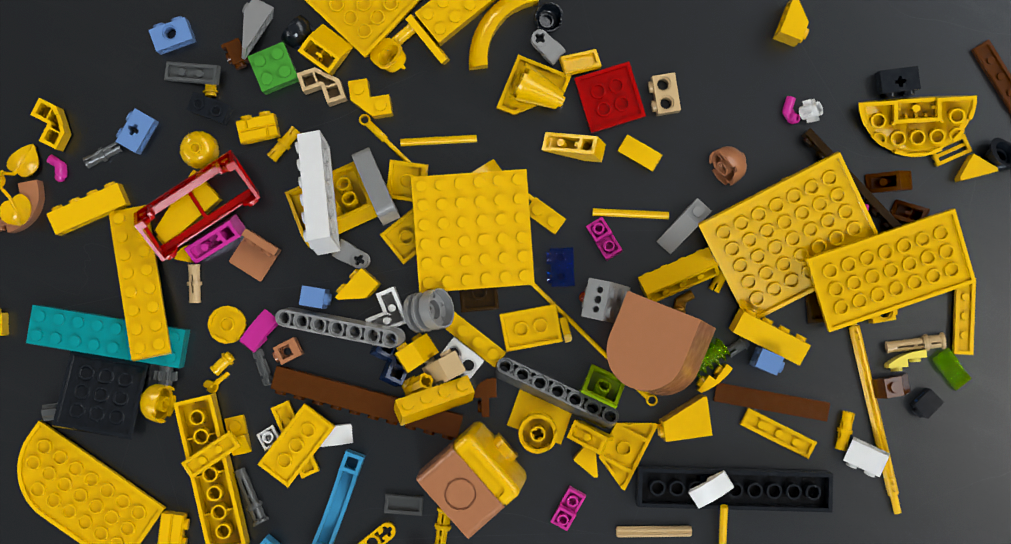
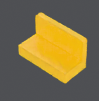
(589, 436)

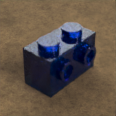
(561, 267)

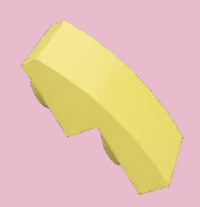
(901, 360)

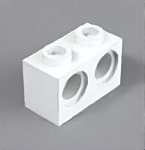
(465, 353)

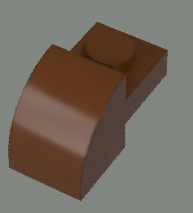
(485, 389)

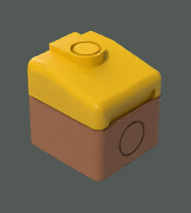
(473, 477)

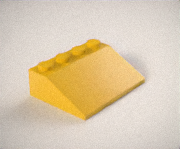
(351, 200)

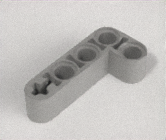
(375, 186)

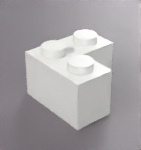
(391, 307)

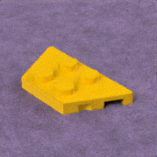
(626, 449)

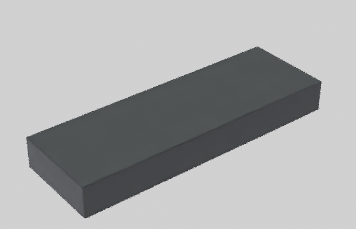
(192, 73)

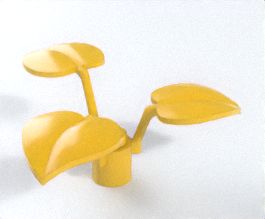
(25, 163)

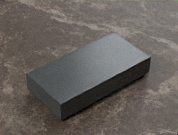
(403, 504)

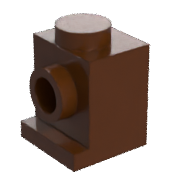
(234, 53)

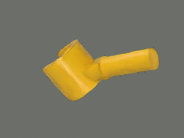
(211, 386)

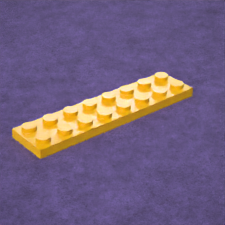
(139, 288)

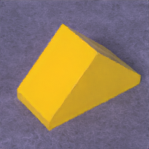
(974, 167)
(587, 460)

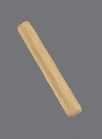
(654, 531)

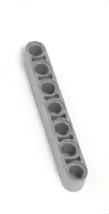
(348, 327)

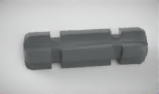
(263, 367)

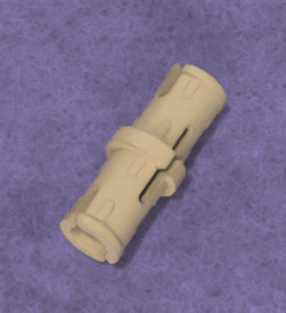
(194, 283)

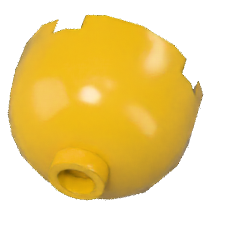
(199, 149)
(157, 402)

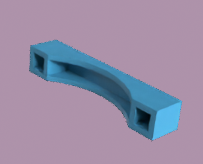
(340, 497)

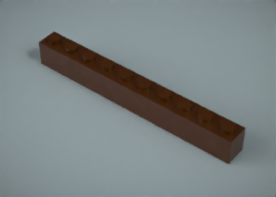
(358, 400)

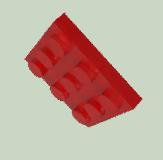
(610, 97)

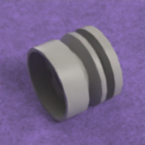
(428, 310)

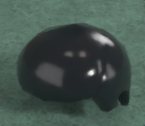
(548, 17)

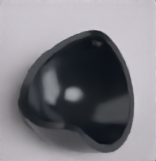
(297, 32)

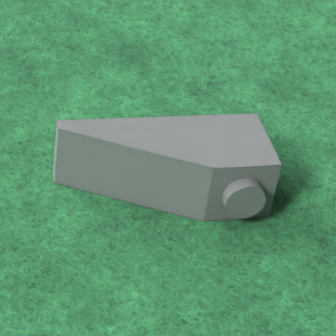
(256, 19)
(684, 225)

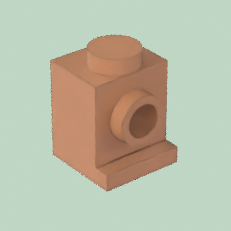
(279, 351)

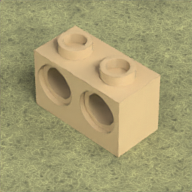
(670, 94)

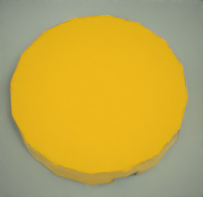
(227, 324)

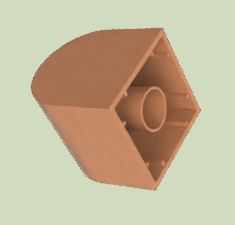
(656, 346)

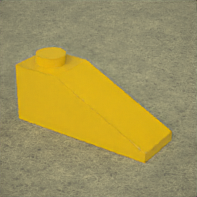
(574, 146)

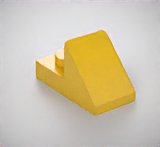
(239, 428)

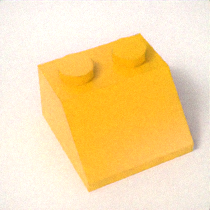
(792, 25)

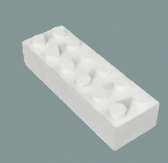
(317, 193)

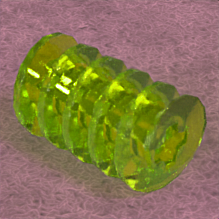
(713, 354)

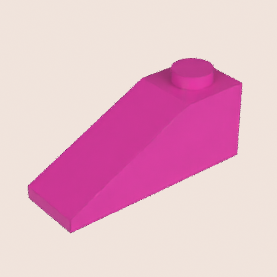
(215, 239)

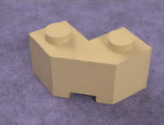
(315, 80)
(444, 368)

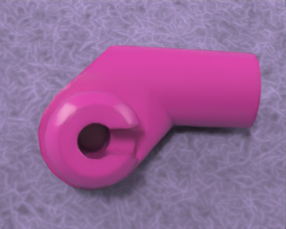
(788, 111)
(60, 168)

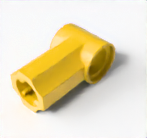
(417, 384)

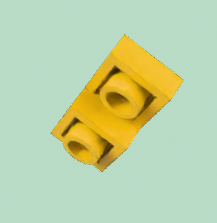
(640, 152)
(708, 382)

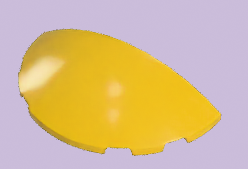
(917, 123)

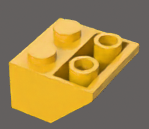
(325, 49)
(359, 287)

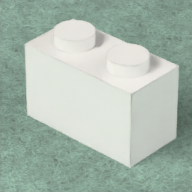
(866, 457)

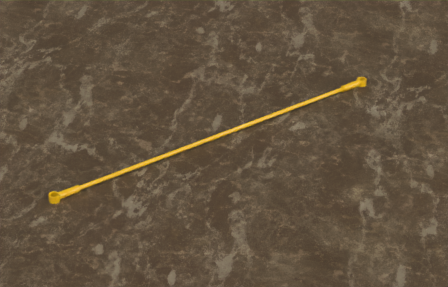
(380, 135)

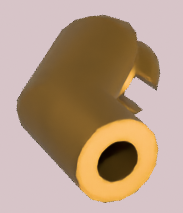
(680, 301)

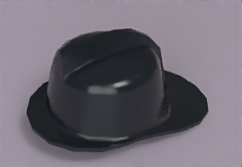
(999, 153)

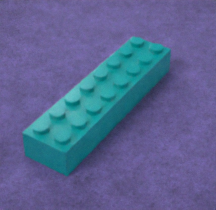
(96, 335)

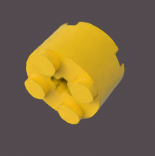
(542, 442)

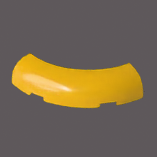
(489, 25)

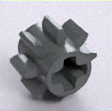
(165, 375)

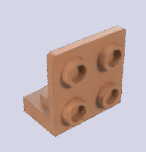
(254, 255)

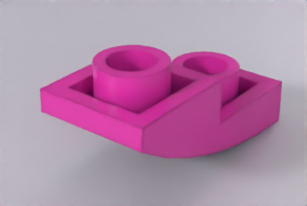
(604, 238)
(258, 331)
(568, 508)

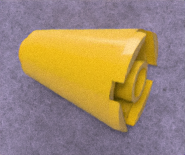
(536, 89)

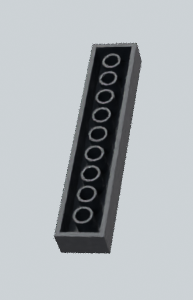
(752, 488)

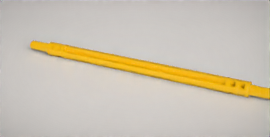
(874, 413)

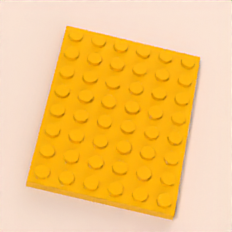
(771, 233)

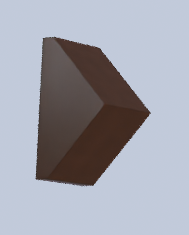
(907, 212)

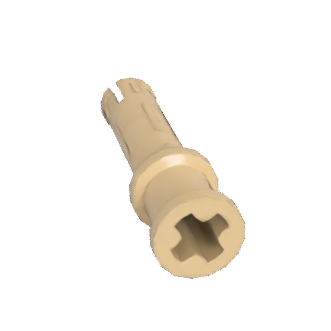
(925, 342)

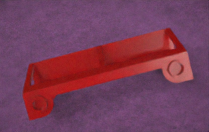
(223, 164)

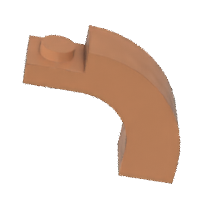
(35, 193)

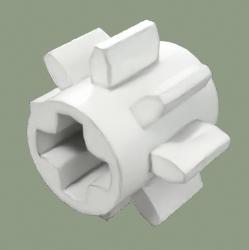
(810, 110)

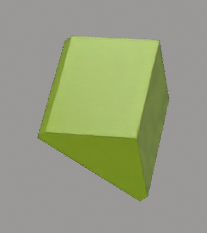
(602, 386)

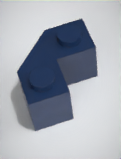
(393, 372)

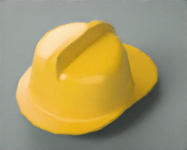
(388, 55)

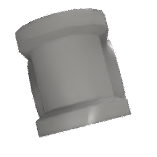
(550, 49)
(349, 253)

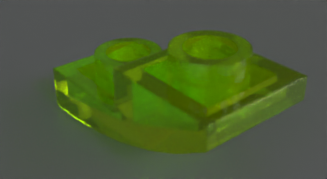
(951, 369)

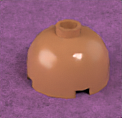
(729, 164)

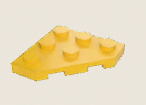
(515, 107)

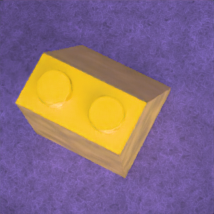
(686, 421)

